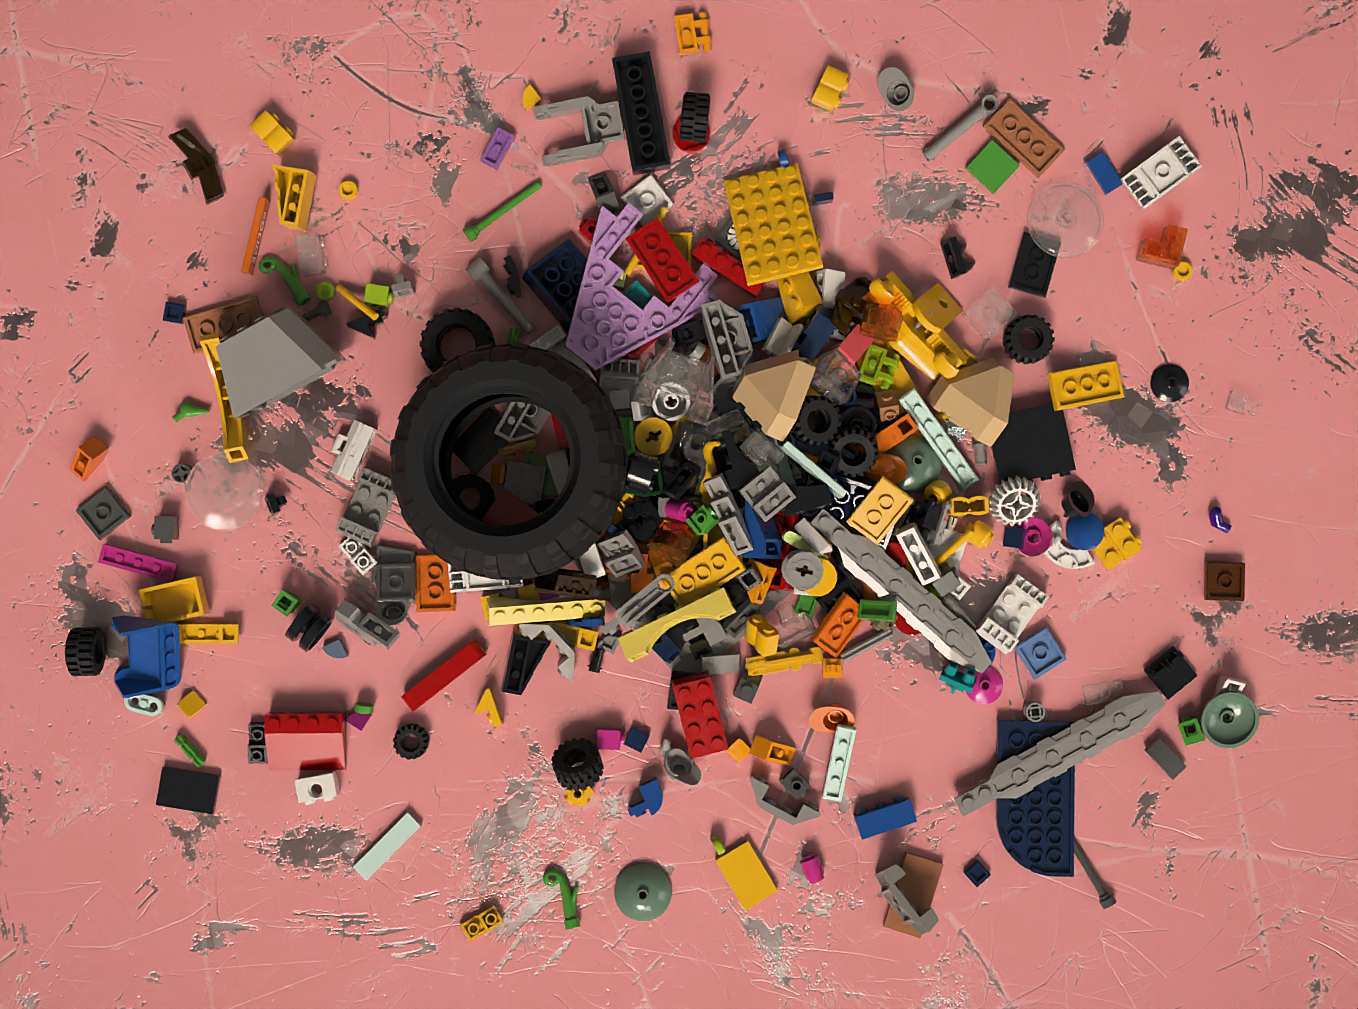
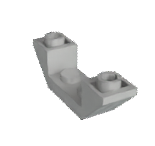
(564, 646)
(804, 813)

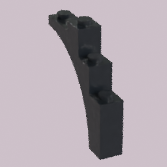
(741, 472)

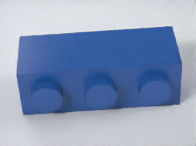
(884, 817)

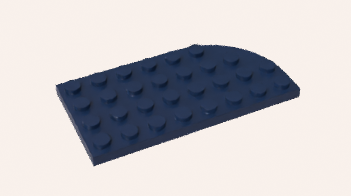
(1040, 823)

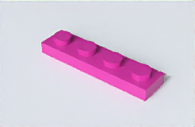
(138, 563)

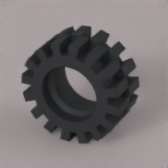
(422, 741)

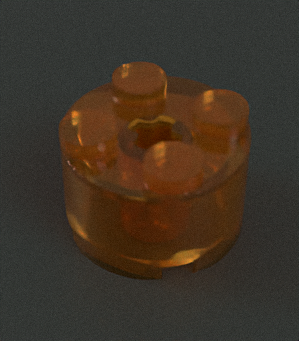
(881, 323)

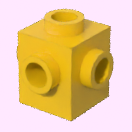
(579, 799)

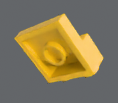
(1117, 543)

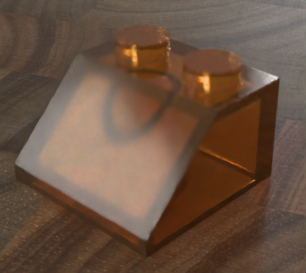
(674, 541)

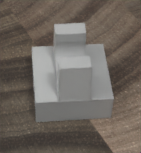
(403, 287)

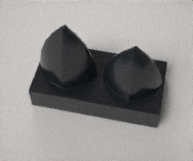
(955, 262)

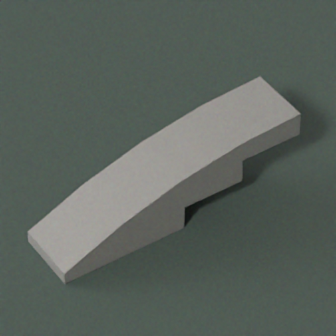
(729, 515)

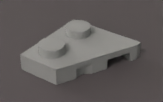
(931, 537)

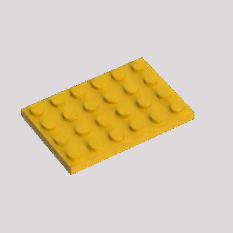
(773, 224)

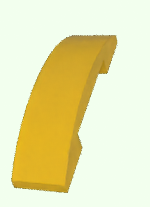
(209, 633)
(576, 635)

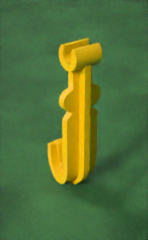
(782, 661)

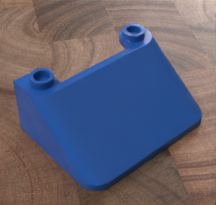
(152, 655)

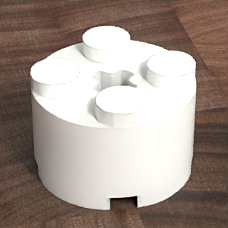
(669, 413)

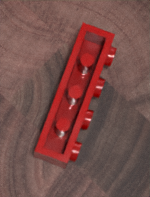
(724, 265)

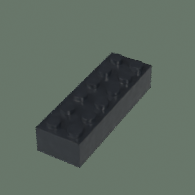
(641, 113)

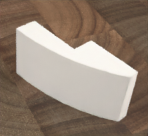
(358, 555)

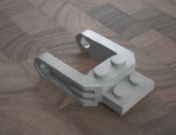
(601, 126)
(631, 611)

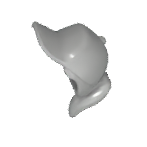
(679, 765)

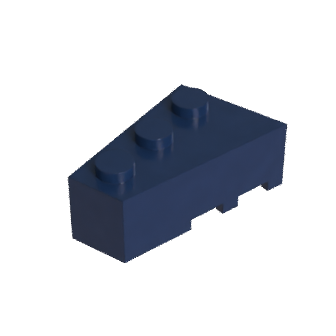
(814, 333)

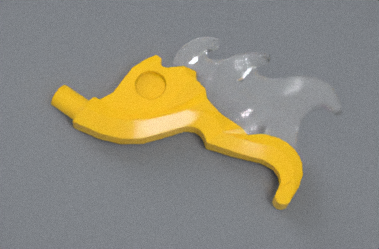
(704, 460)

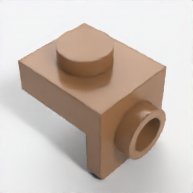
(888, 405)

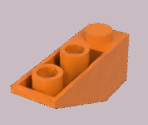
(893, 433)

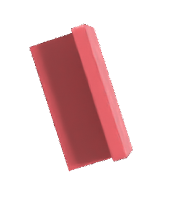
(854, 344)

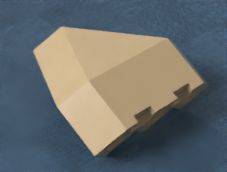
(775, 391)
(976, 399)

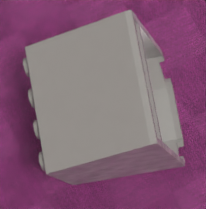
(273, 360)

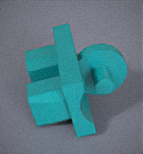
(956, 679)

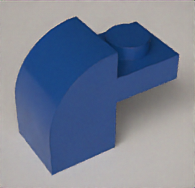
(652, 800)

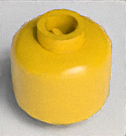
(938, 491)
(983, 534)

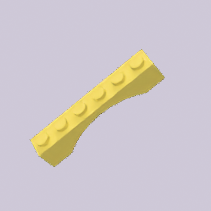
(513, 611)
(640, 641)

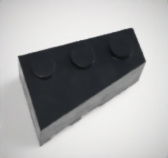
(521, 662)

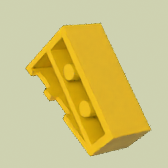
(294, 196)
(798, 297)

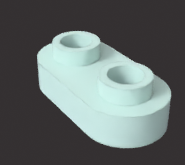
(145, 704)

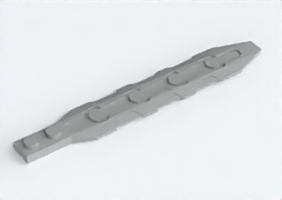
(894, 583)
(1063, 750)

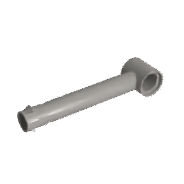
(961, 127)
(479, 271)

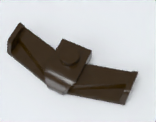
(199, 164)
(849, 303)

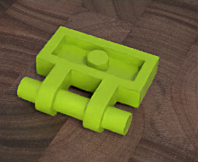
(872, 365)

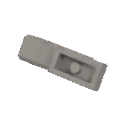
(365, 625)

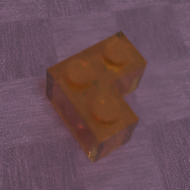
(1165, 252)

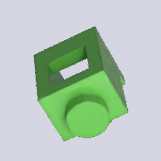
(702, 526)
(286, 602)
(1191, 738)

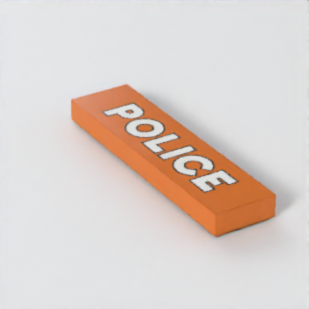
(255, 236)

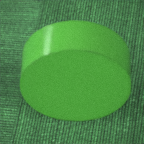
(363, 707)

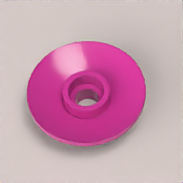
(1044, 533)
(994, 689)

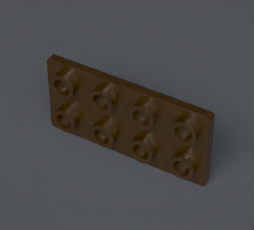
(573, 584)

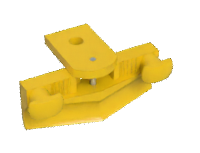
(926, 348)

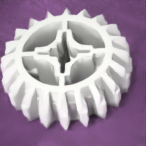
(1019, 505)

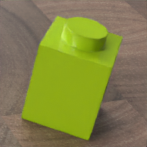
(378, 295)

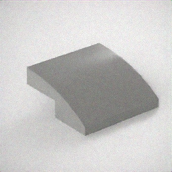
(767, 493)
(621, 553)

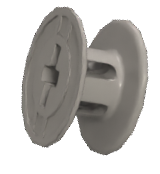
(802, 580)

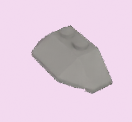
(726, 338)
(521, 421)

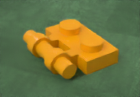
(686, 34)

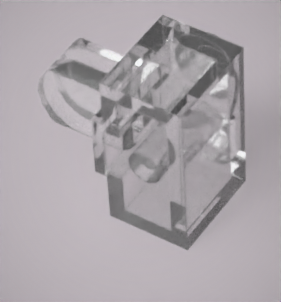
(761, 450)
(792, 626)

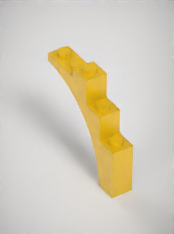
(234, 429)

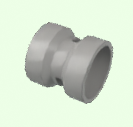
(1033, 711)

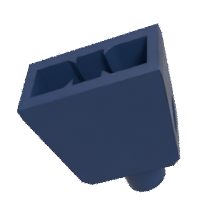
(667, 648)

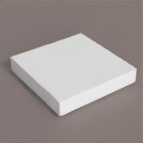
(648, 199)

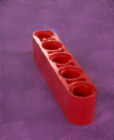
(443, 675)

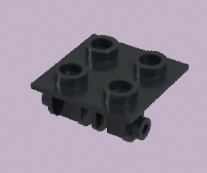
(1170, 672)

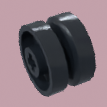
(309, 627)

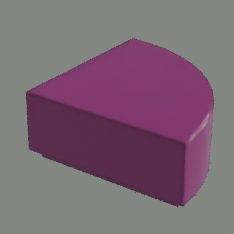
(358, 720)

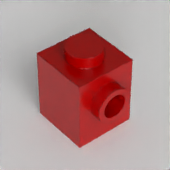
(587, 228)

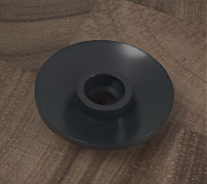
(1160, 383)

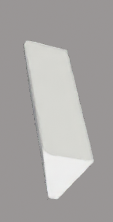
(813, 537)

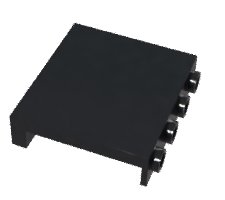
(1033, 445)

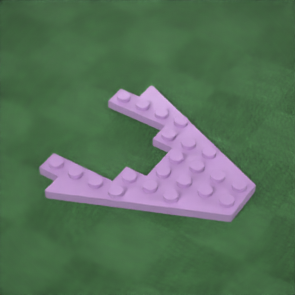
(605, 320)

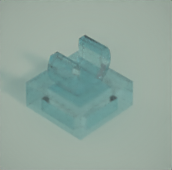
(953, 429)

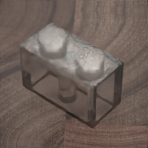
(311, 254)

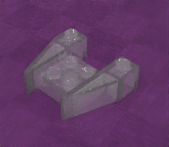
(681, 377)

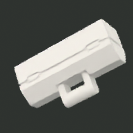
(351, 458)
(918, 553)

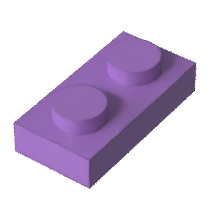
(497, 148)

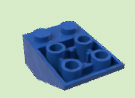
(761, 318)
(763, 535)

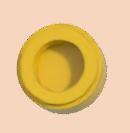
(348, 190)
(1183, 271)

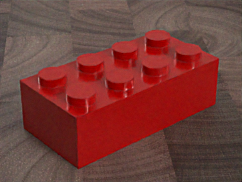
(699, 714)

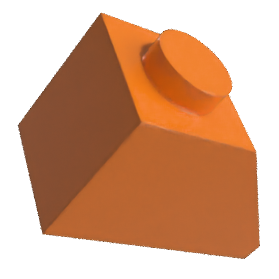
(88, 458)

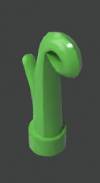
(291, 278)
(568, 899)

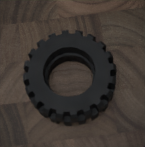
(444, 323)

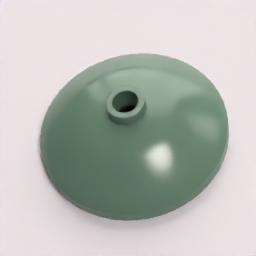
(917, 475)
(1236, 727)
(644, 878)

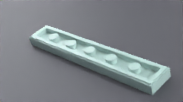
(938, 439)

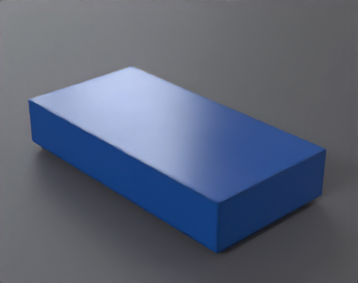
(1104, 173)

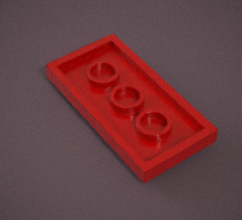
(662, 260)

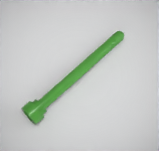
(473, 231)

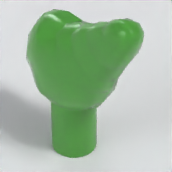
(188, 409)

